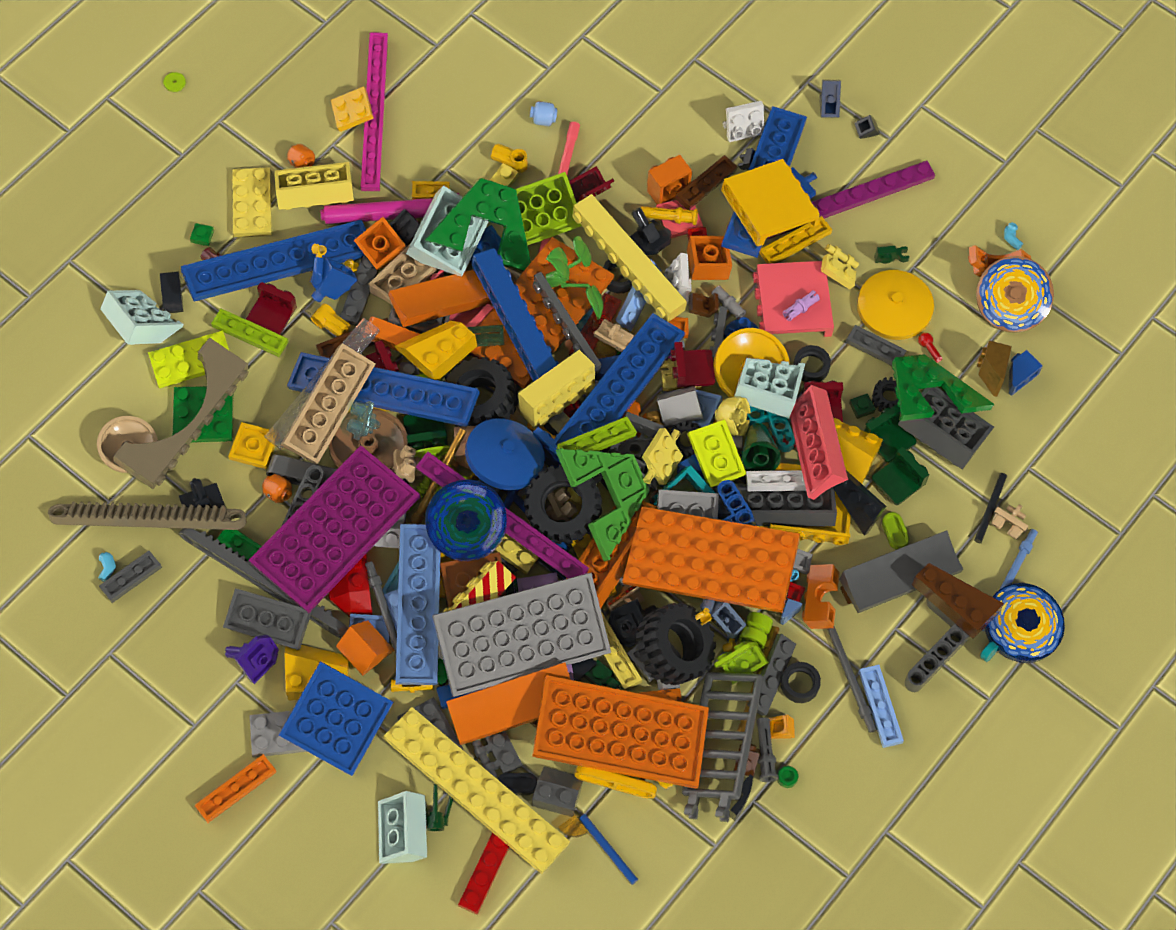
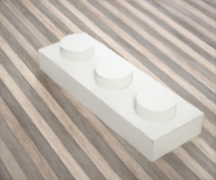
(775, 481)

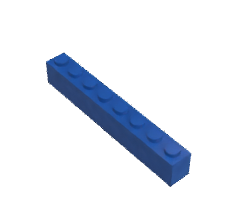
(513, 313)

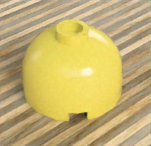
(734, 412)

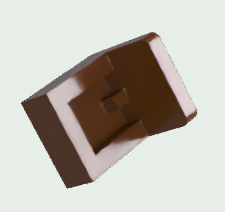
(703, 305)
(752, 760)

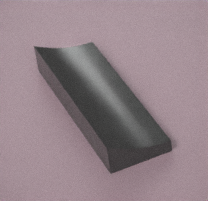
(786, 507)
(894, 572)

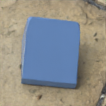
(790, 610)

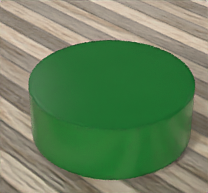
(787, 776)

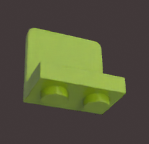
(745, 659)

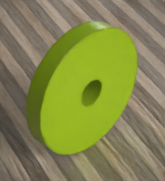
(174, 87)

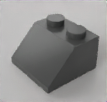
(557, 791)

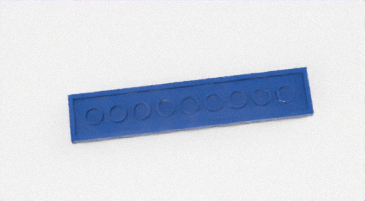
(776, 143)
(270, 261)
(624, 379)
(400, 392)

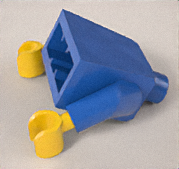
(330, 276)

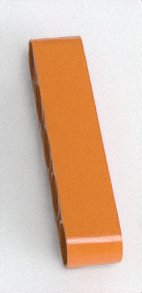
(391, 333)

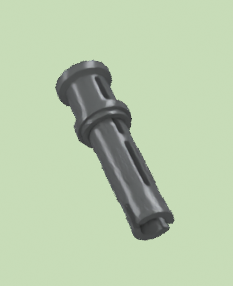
(766, 759)

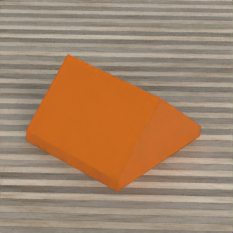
(380, 243)
(364, 646)

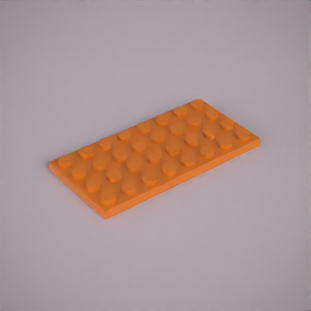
(572, 298)
(712, 559)
(621, 732)

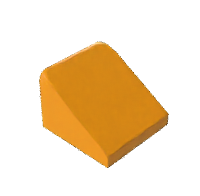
(782, 727)

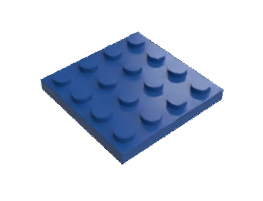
(336, 718)

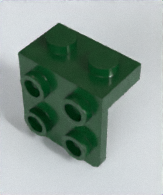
(424, 432)
(893, 435)
(901, 477)

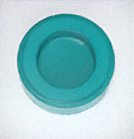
(989, 651)

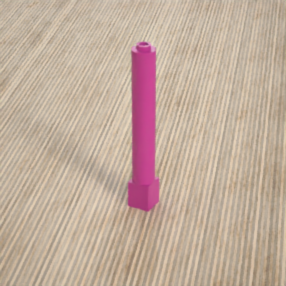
(373, 210)

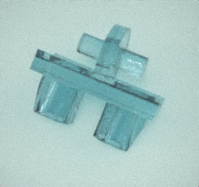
(366, 420)

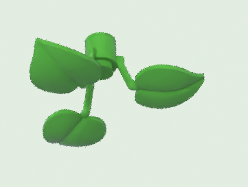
(560, 276)

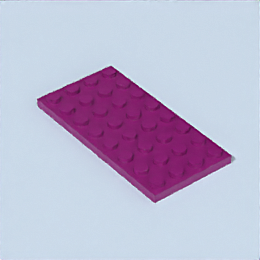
(334, 529)

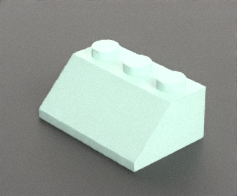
(402, 828)

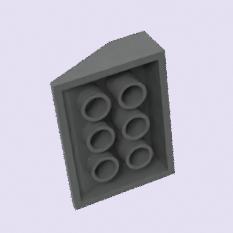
(949, 431)

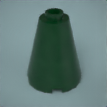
(760, 450)

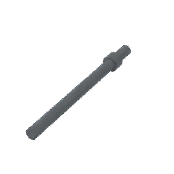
(375, 583)
(864, 710)

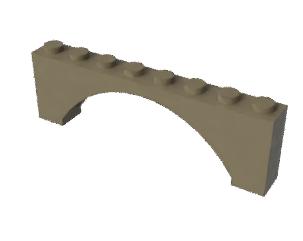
(152, 460)

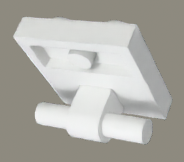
(744, 121)
(678, 275)

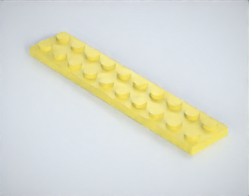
(477, 790)

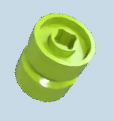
(756, 628)

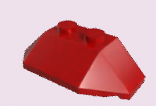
(353, 591)

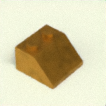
(993, 365)

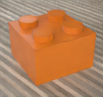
(668, 179)
(708, 259)

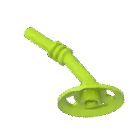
(435, 451)

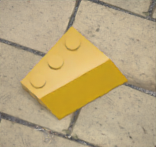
(439, 348)
(857, 449)
(303, 663)

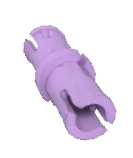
(801, 305)

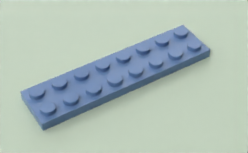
(416, 604)

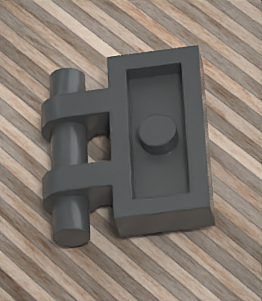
(502, 750)

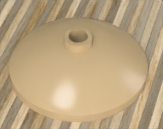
(116, 432)

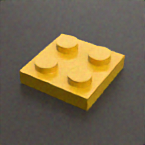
(352, 109)
(251, 446)

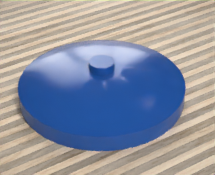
(504, 454)

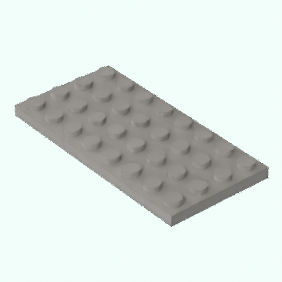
(521, 634)

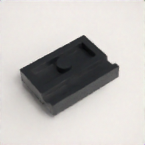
(405, 226)

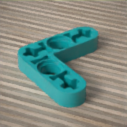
(778, 434)

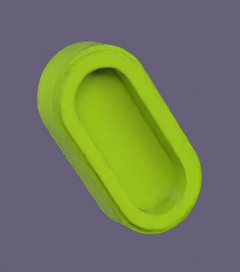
(895, 530)

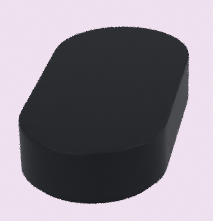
(519, 782)

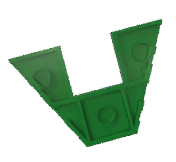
(494, 204)
(922, 372)

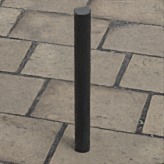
(990, 508)

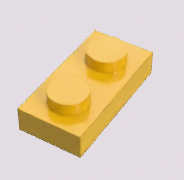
(427, 189)

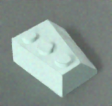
(138, 317)
(770, 385)

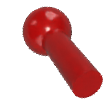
(926, 340)

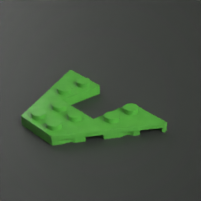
(623, 482)

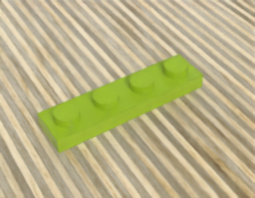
(249, 332)
(601, 437)

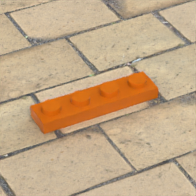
(235, 788)

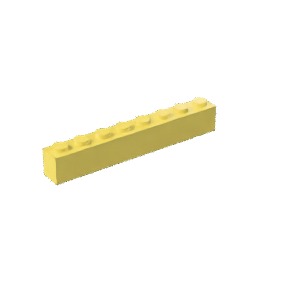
(629, 258)

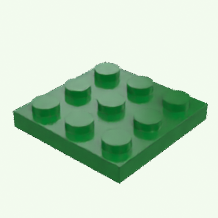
(188, 404)

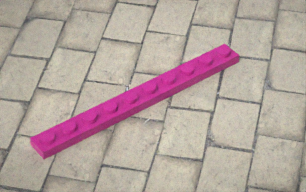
(374, 128)

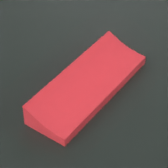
(817, 442)

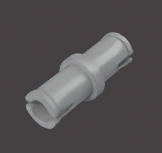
(729, 302)

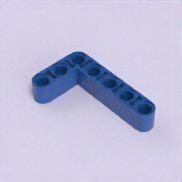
(732, 500)

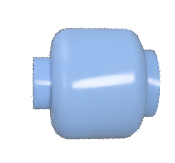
(543, 113)

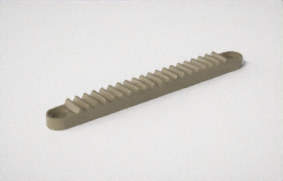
(147, 516)

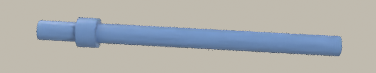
(1025, 548)

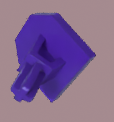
(254, 657)

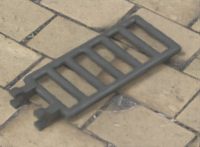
(726, 796)

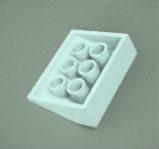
(439, 256)

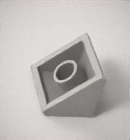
(679, 406)

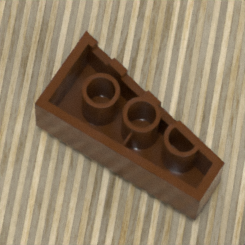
(957, 600)

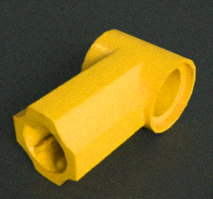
(510, 157)
(326, 318)

